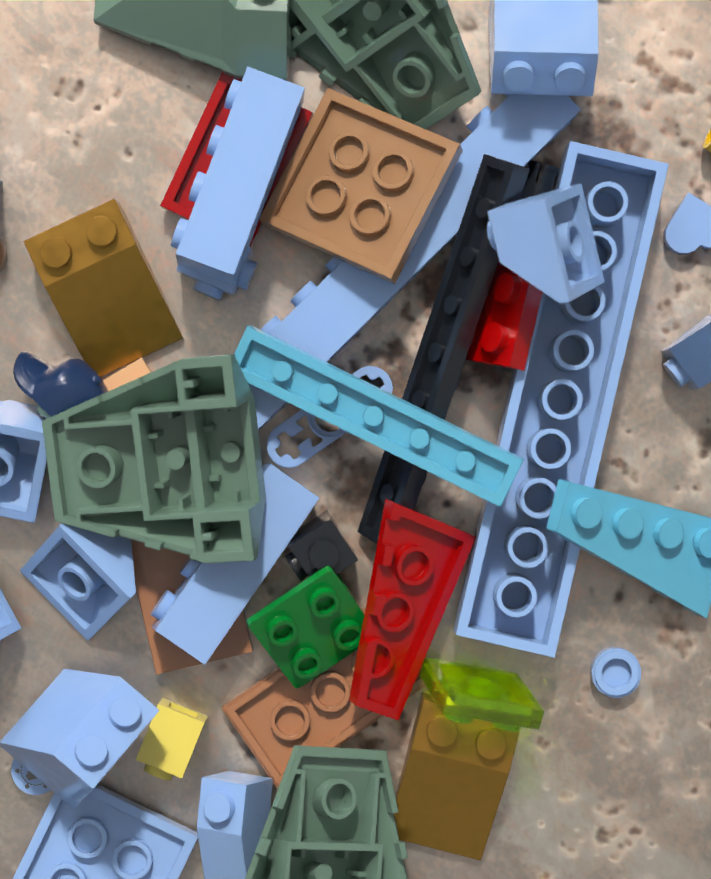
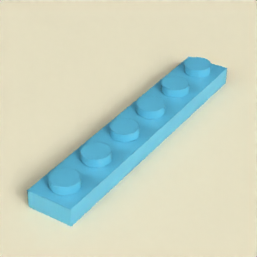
(377, 416)

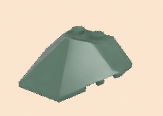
(210, 31)
(387, 54)
(164, 461)
(332, 819)

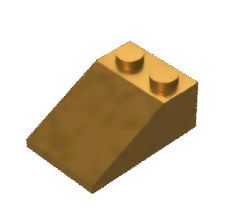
(103, 288)
(452, 781)

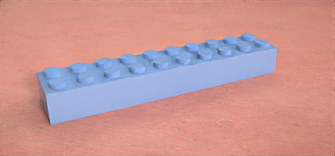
(561, 411)

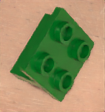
(310, 626)

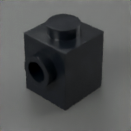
(319, 545)

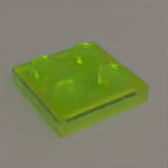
(481, 694)

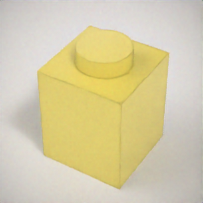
(171, 740)

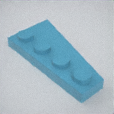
(640, 539)

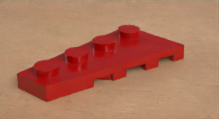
(406, 599)

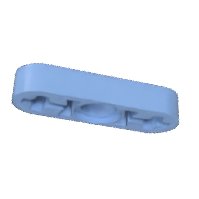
(292, 428)

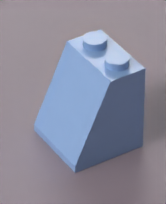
(543, 46)
(78, 731)

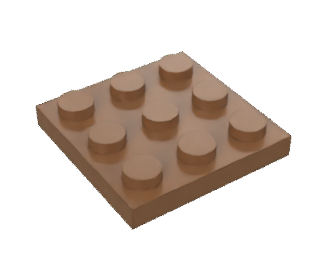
(361, 185)

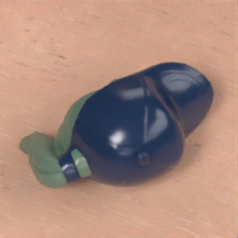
(56, 386)

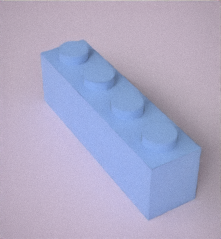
(239, 175)
(217, 592)

